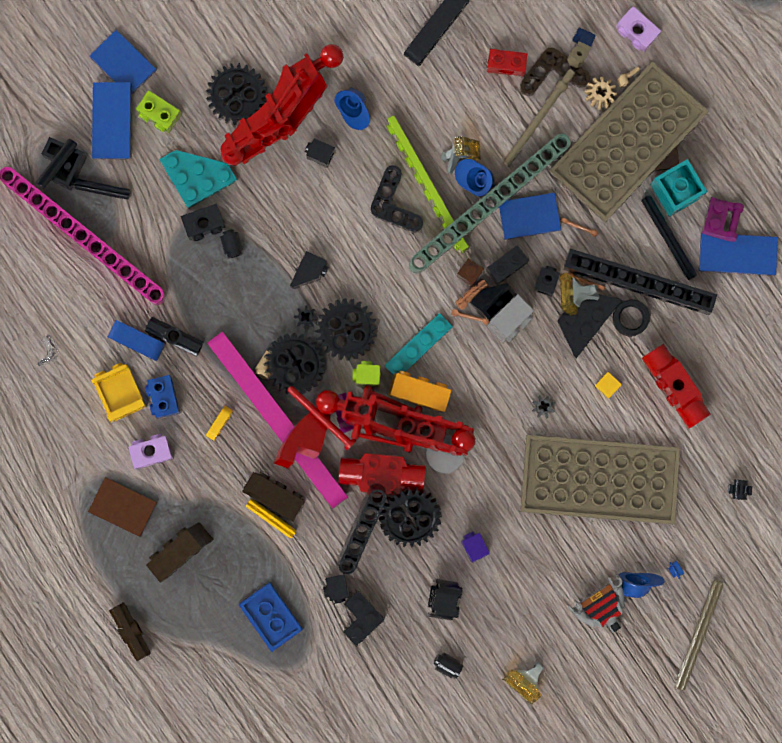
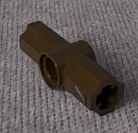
(130, 631)

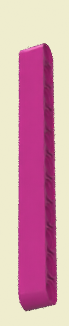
(73, 232)
(274, 416)

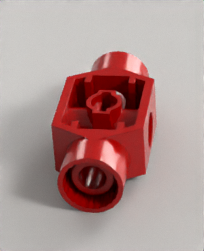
(688, 397)
(381, 469)

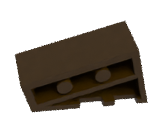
(274, 495)
(179, 551)

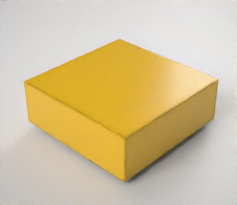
(608, 385)

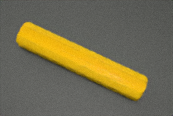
(271, 518)

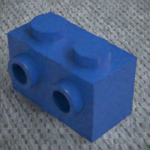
(163, 397)

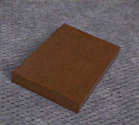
(122, 507)

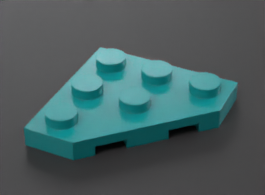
(196, 176)

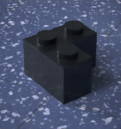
(70, 169)
(367, 618)

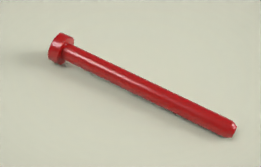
(321, 417)

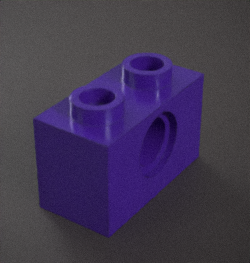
(474, 546)

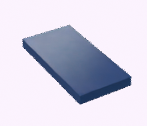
(111, 120)
(744, 256)

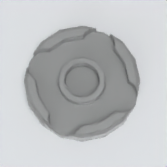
(442, 461)

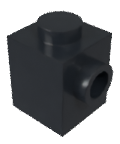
(319, 152)
(547, 281)
(336, 589)

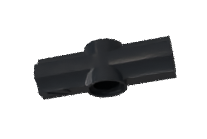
(163, 330)

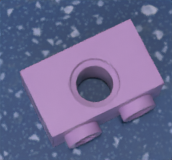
(632, 19)
(161, 454)

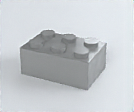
(510, 319)

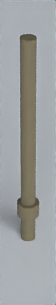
(560, 87)

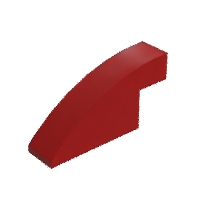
(304, 439)

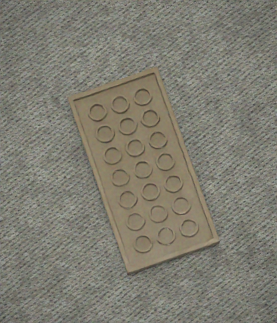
(628, 142)
(600, 479)

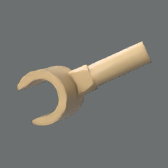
(623, 79)

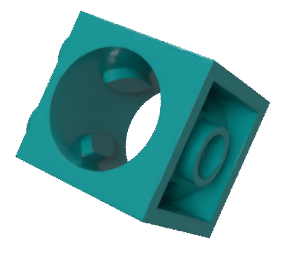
(678, 187)

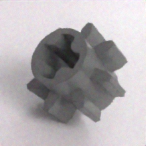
(545, 401)

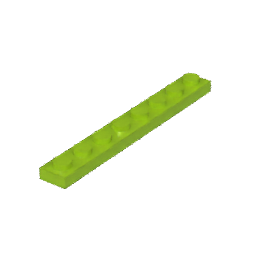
(422, 178)

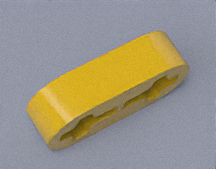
(219, 423)

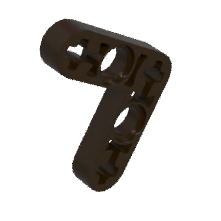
(548, 67)

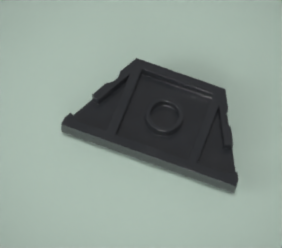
(583, 326)

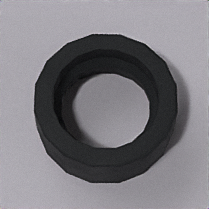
(645, 317)

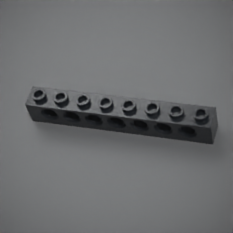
(640, 282)

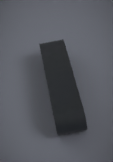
(434, 30)
(362, 538)

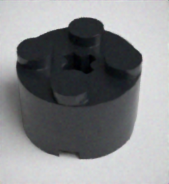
(444, 599)

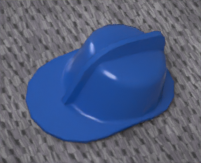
(353, 108)
(474, 177)
(639, 584)

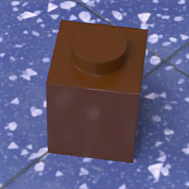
(470, 272)

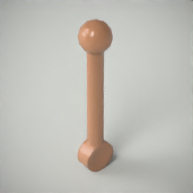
(594, 232)
(586, 281)
(455, 313)

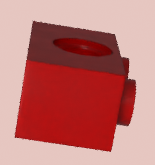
(507, 62)

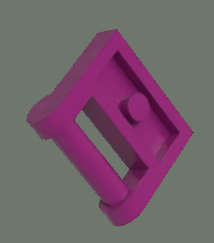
(716, 218)

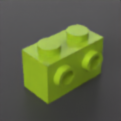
(158, 112)
(367, 374)

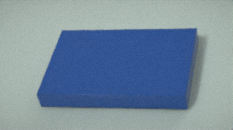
(122, 61)
(529, 216)
(270, 617)

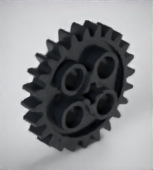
(225, 81)
(351, 345)
(308, 356)
(425, 507)

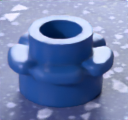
(675, 569)

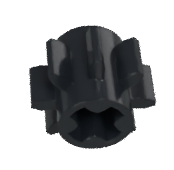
(306, 312)
(740, 489)

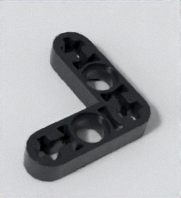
(389, 208)

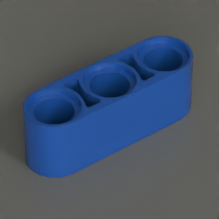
(136, 340)

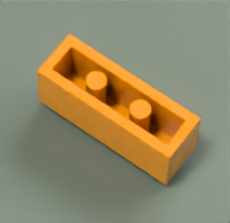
(419, 391)

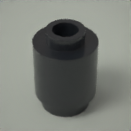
(231, 243)
(448, 665)

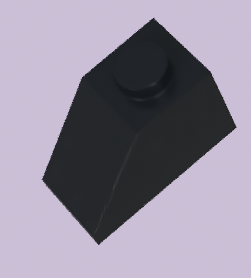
(309, 270)
(492, 300)

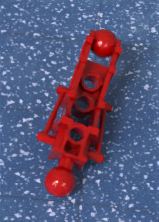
(284, 110)
(462, 440)

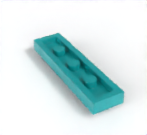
(419, 345)

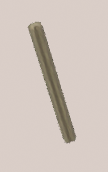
(699, 635)

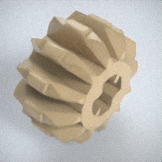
(598, 99)

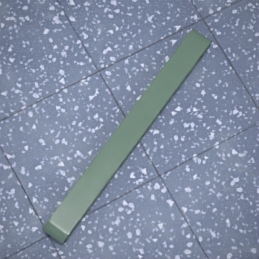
(497, 198)

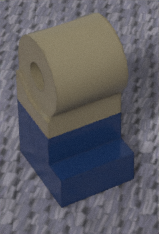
(583, 44)

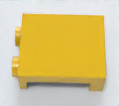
(118, 392)

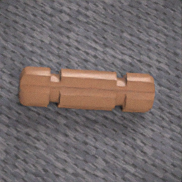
(471, 293)

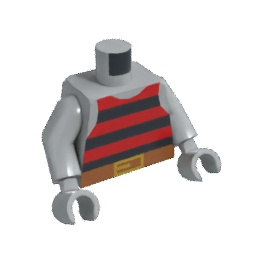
(602, 606)

